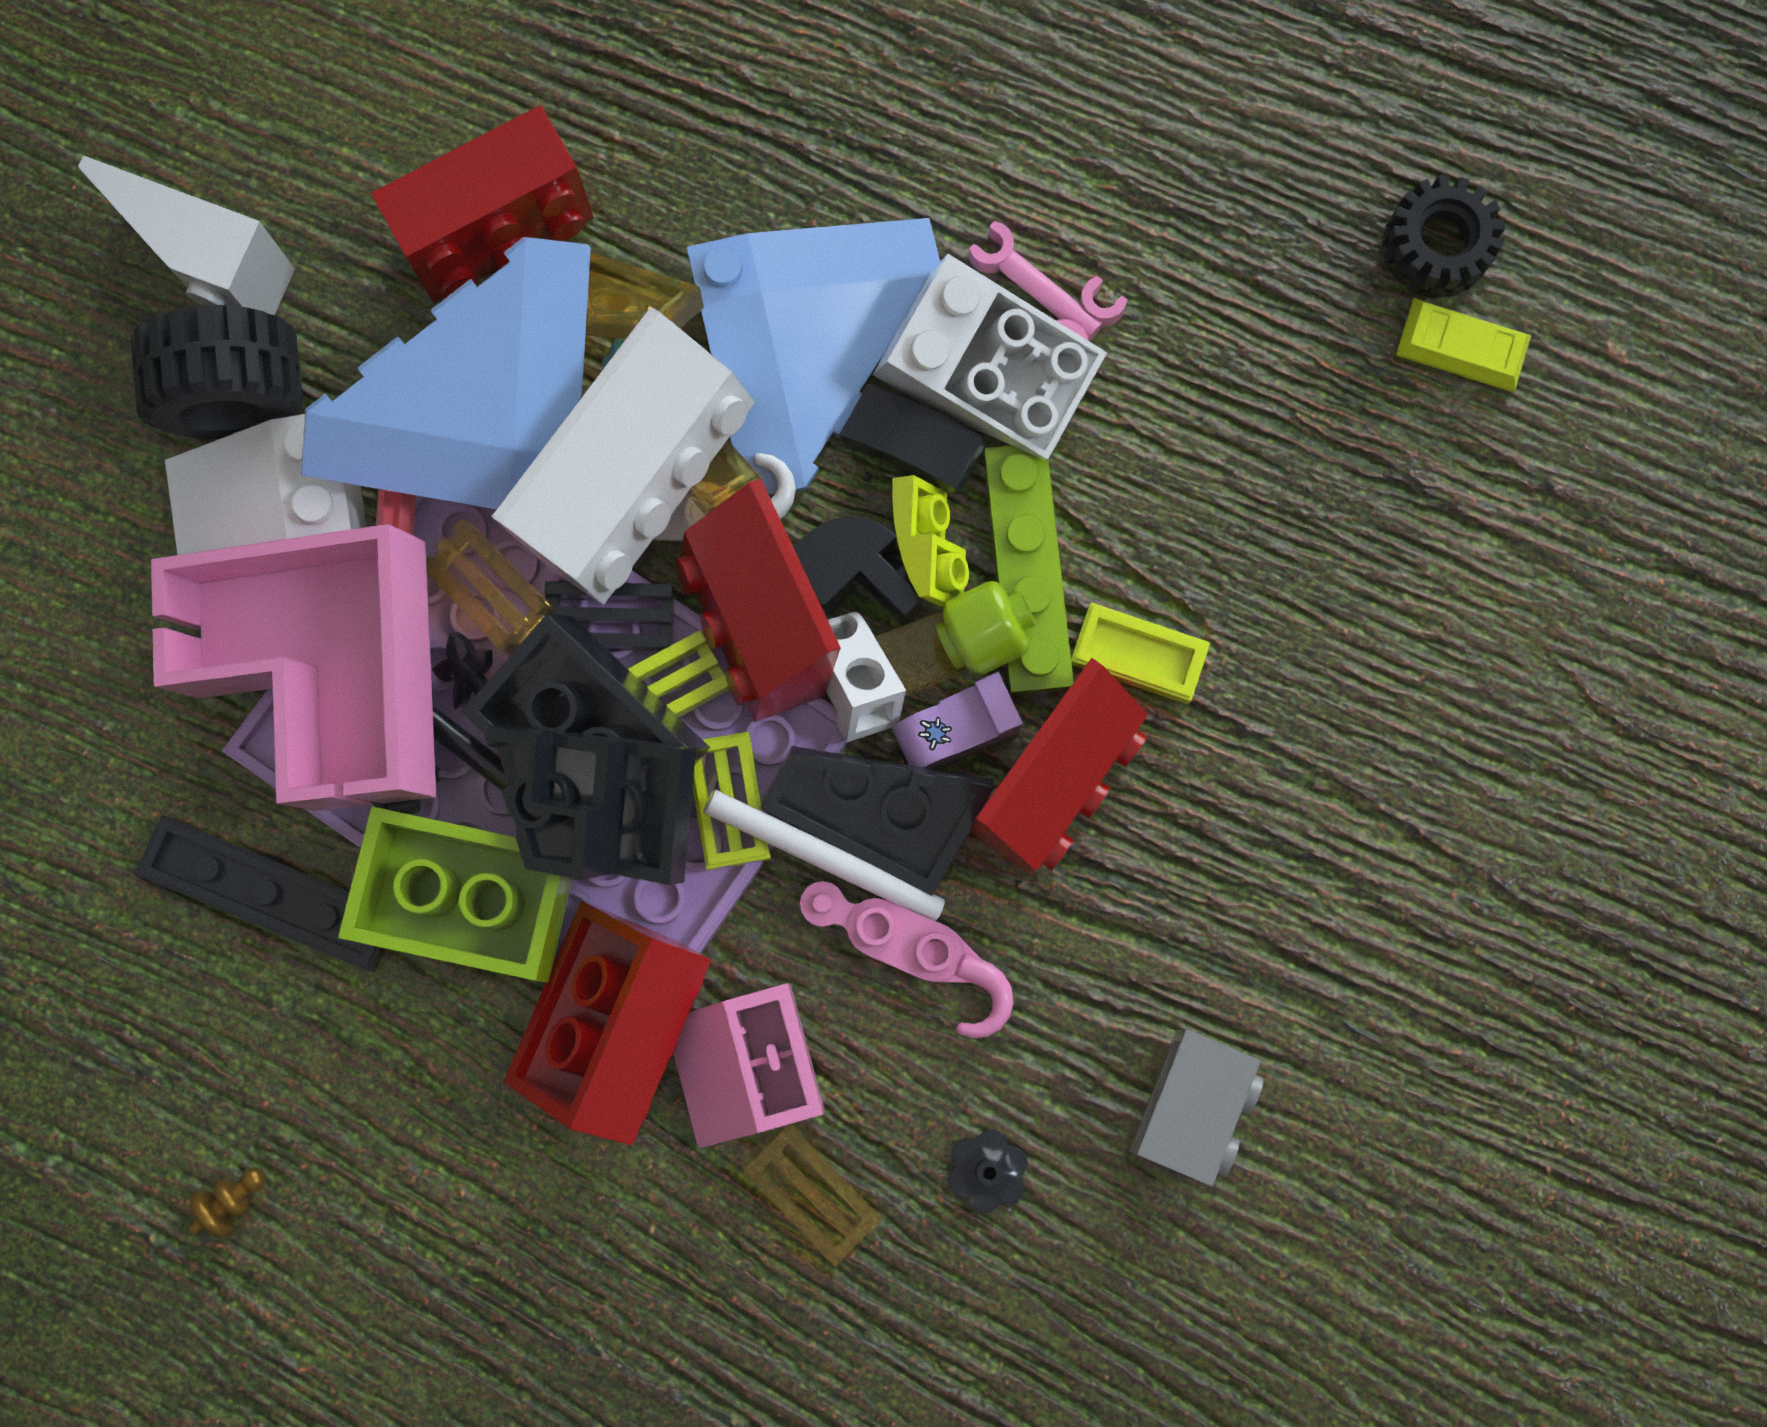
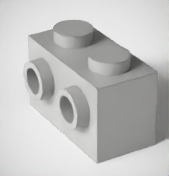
(1198, 1107)

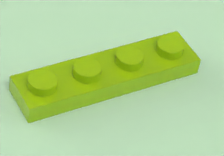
(1029, 562)

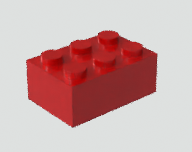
(482, 199)

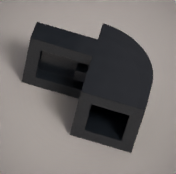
(852, 554)

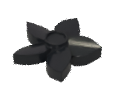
(464, 667)

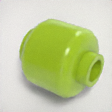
(985, 628)

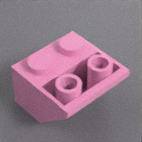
(746, 1067)

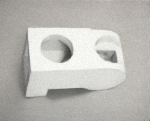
(863, 681)

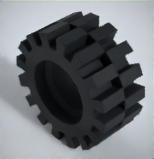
(1461, 209)

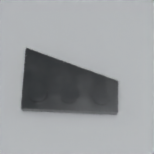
(880, 810)

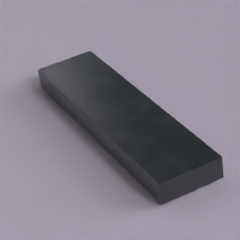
(252, 889)

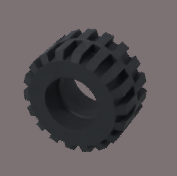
(215, 370)

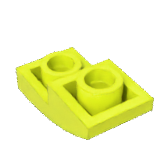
(920, 521)

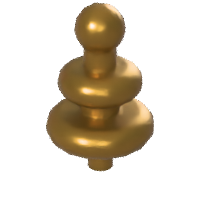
(216, 1210)

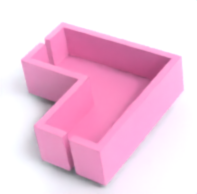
(338, 639)

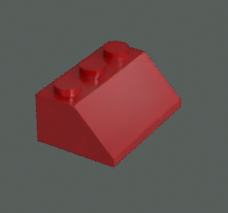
(758, 604)
(1062, 771)
(606, 1024)

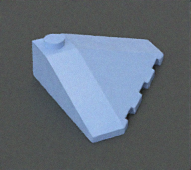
(807, 325)
(471, 392)

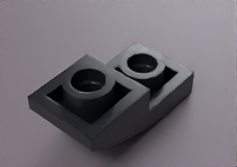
(914, 438)

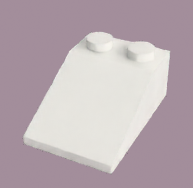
(208, 247)
(254, 491)

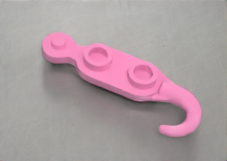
(913, 946)

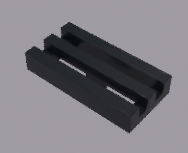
(627, 592)

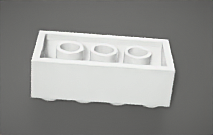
(625, 457)

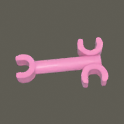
(1082, 317)

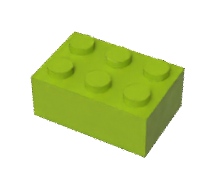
(454, 897)

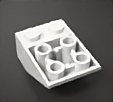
(989, 360)

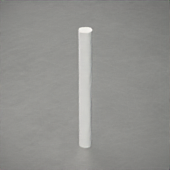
(821, 854)

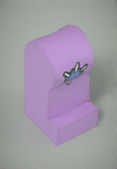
(959, 725)

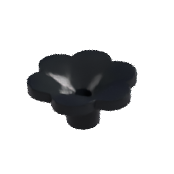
(987, 1151)

